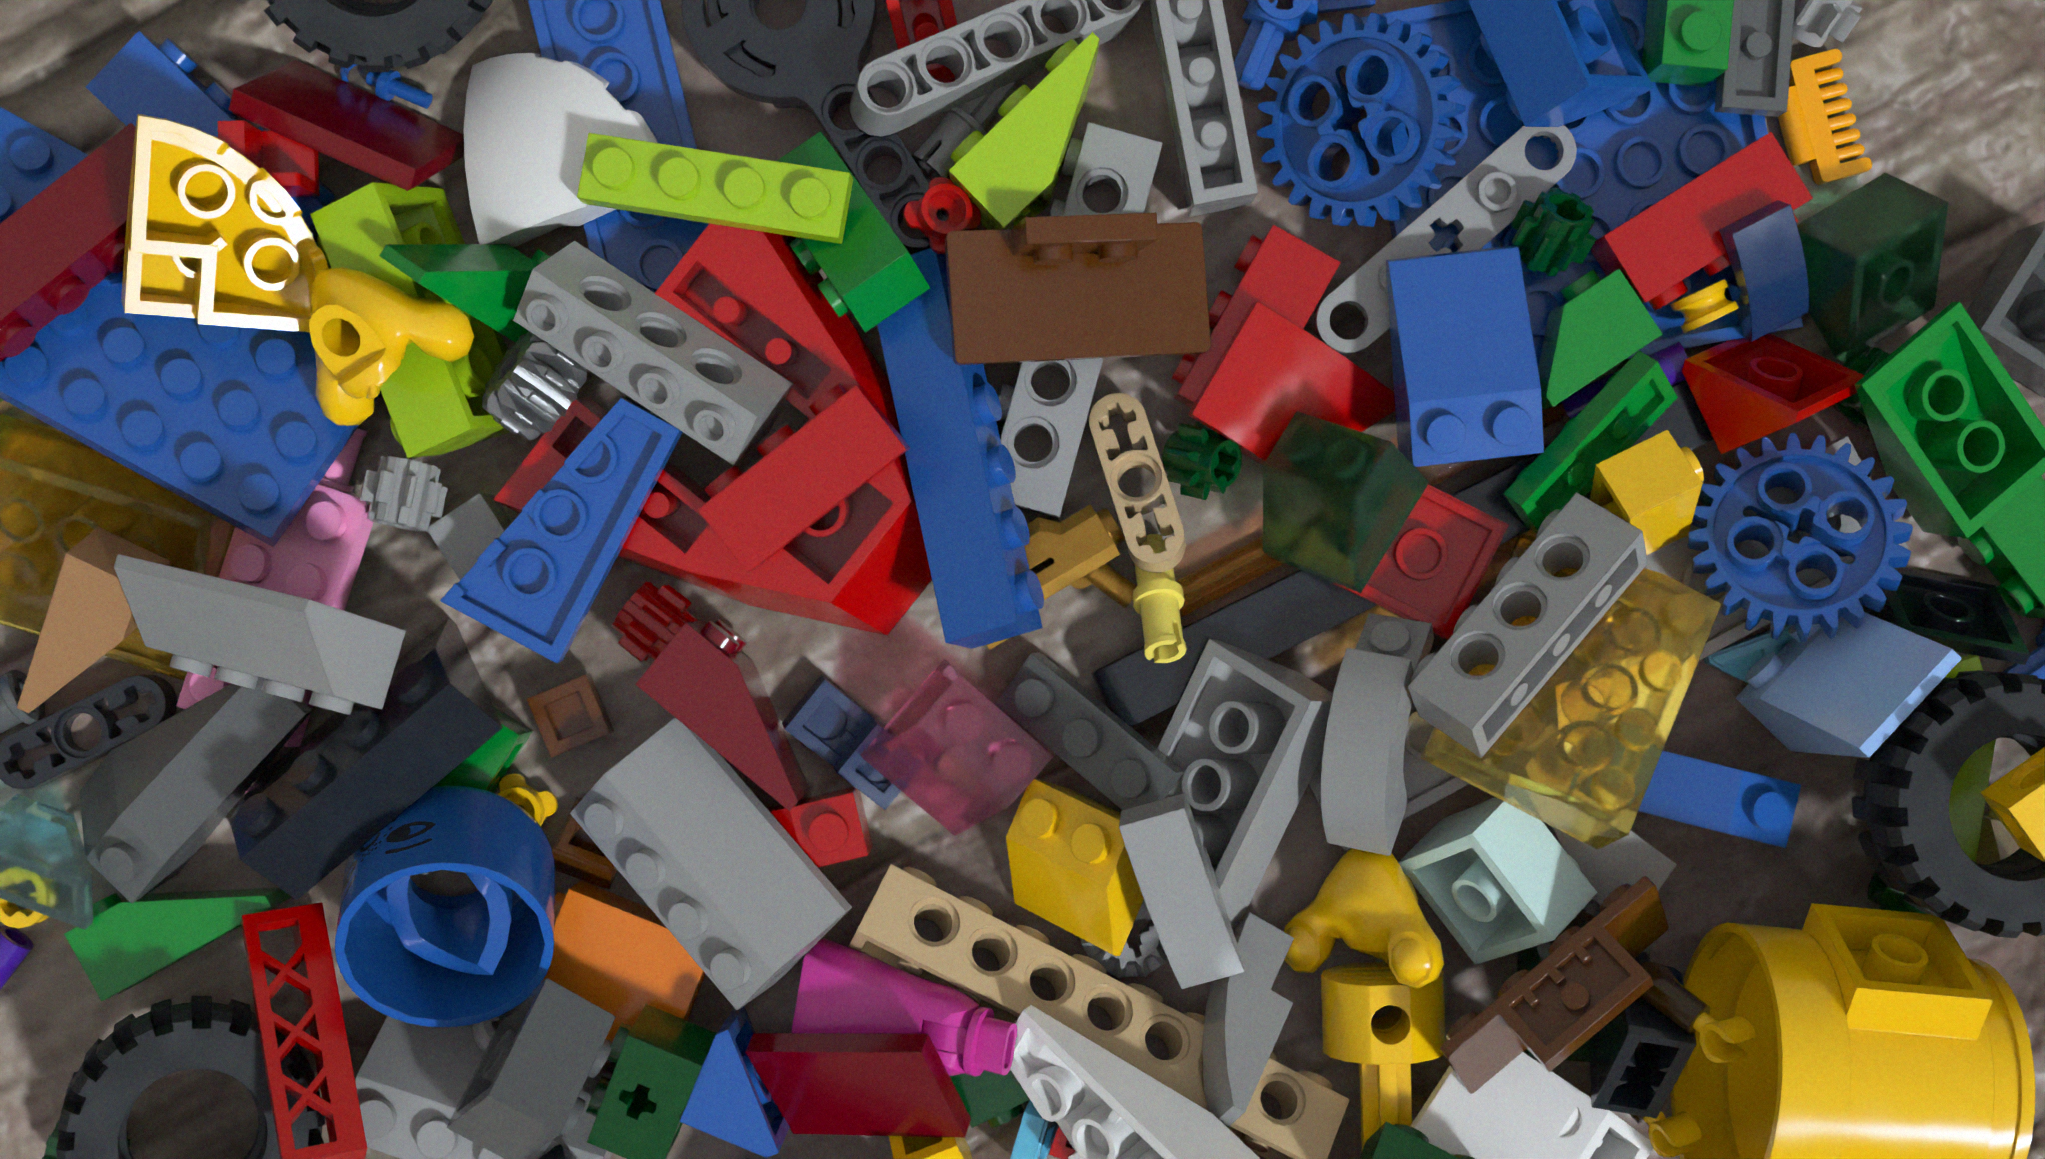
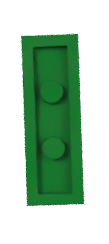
(1604, 428)

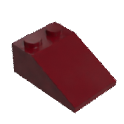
(722, 700)

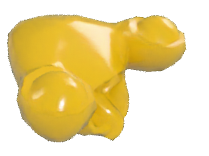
(363, 335)
(1374, 912)

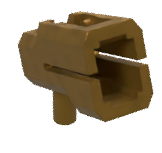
(1079, 555)

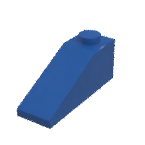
(1722, 799)

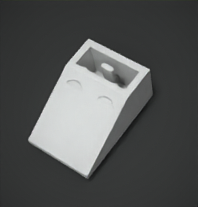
(1525, 1116)

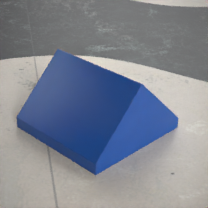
(731, 1096)

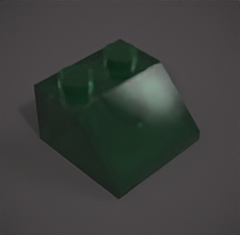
(1873, 262)
(1335, 499)

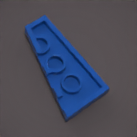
(561, 547)

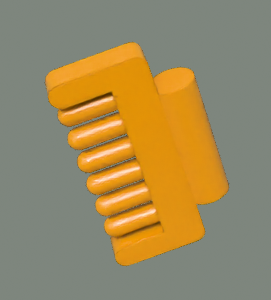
(1806, 124)

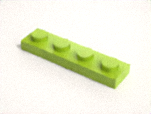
(715, 188)

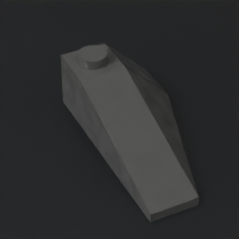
(177, 782)

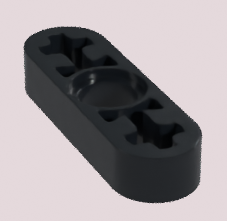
(53, 765)

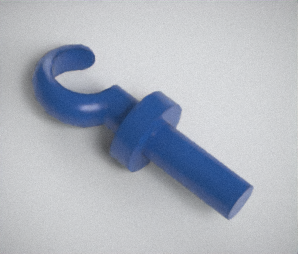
(390, 85)

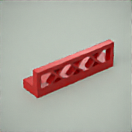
(326, 1037)

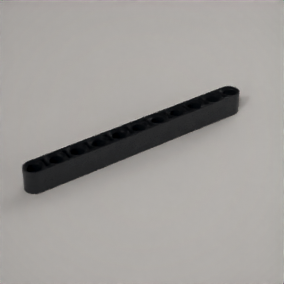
(1308, 605)

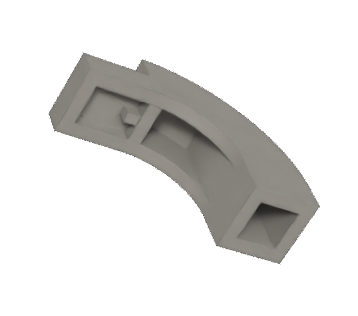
(1367, 733)

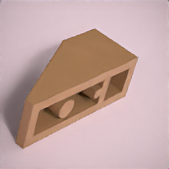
(84, 615)

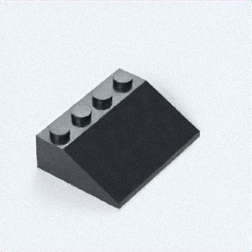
(365, 766)

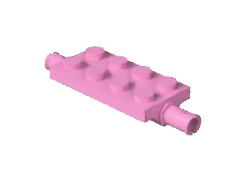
(311, 559)

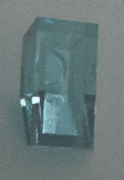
(44, 862)

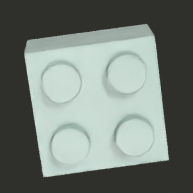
(1497, 879)

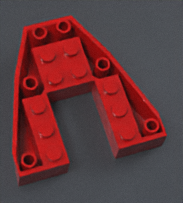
(856, 562)

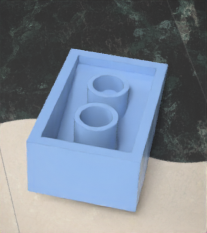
(1845, 689)

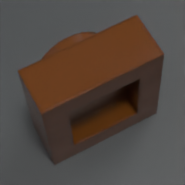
(570, 715)

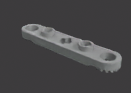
(1478, 208)

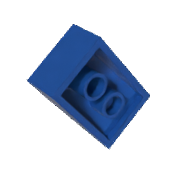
(1463, 357)

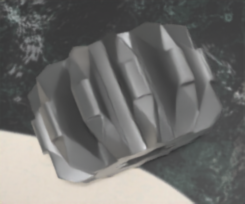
(532, 387)

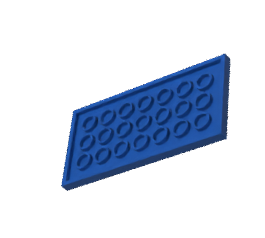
(182, 402)

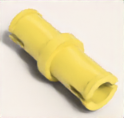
(1158, 603)

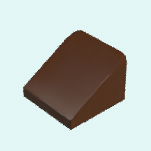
(579, 855)

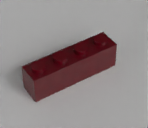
(64, 242)

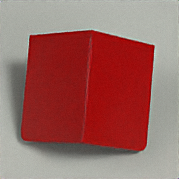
(284, 159)

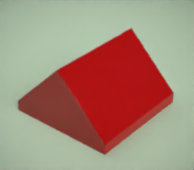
(1762, 387)

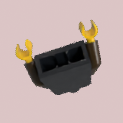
(1646, 1049)

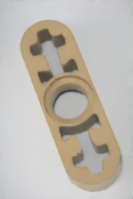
(1107, 447)

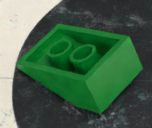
(1952, 426)

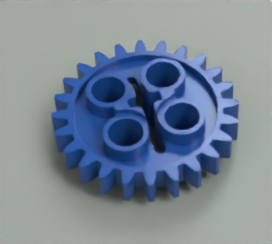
(1410, 96)
(1826, 488)

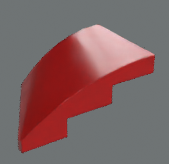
(1279, 370)

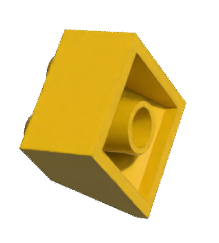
(1073, 865)

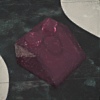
(956, 752)

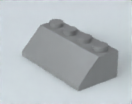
(262, 635)
(1247, 754)
(710, 861)
(415, 1084)

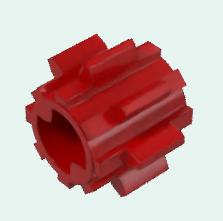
(651, 620)

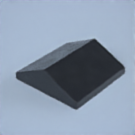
(1955, 614)

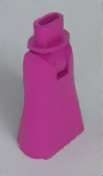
(861, 994)

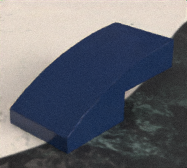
(1767, 269)
(838, 733)

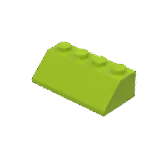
(430, 400)

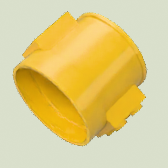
(1862, 1046)

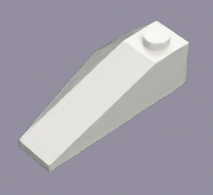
(1109, 1104)

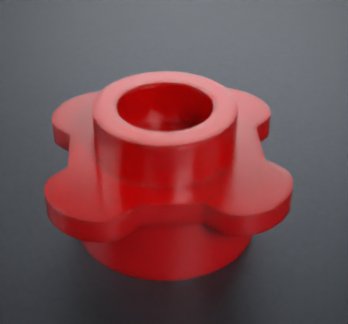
(947, 197)

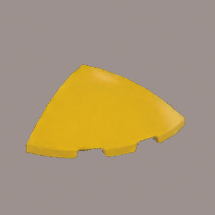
(213, 235)

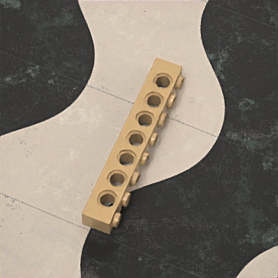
(888, 933)

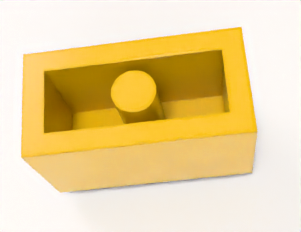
(1651, 488)

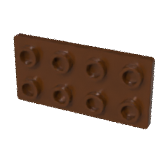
(1077, 289)
(1567, 994)

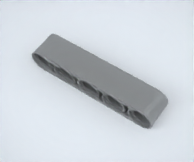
(973, 66)

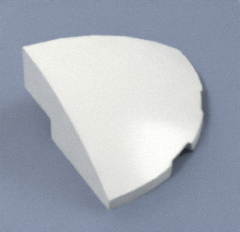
(529, 142)

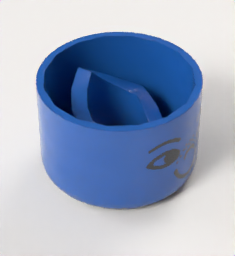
(442, 955)

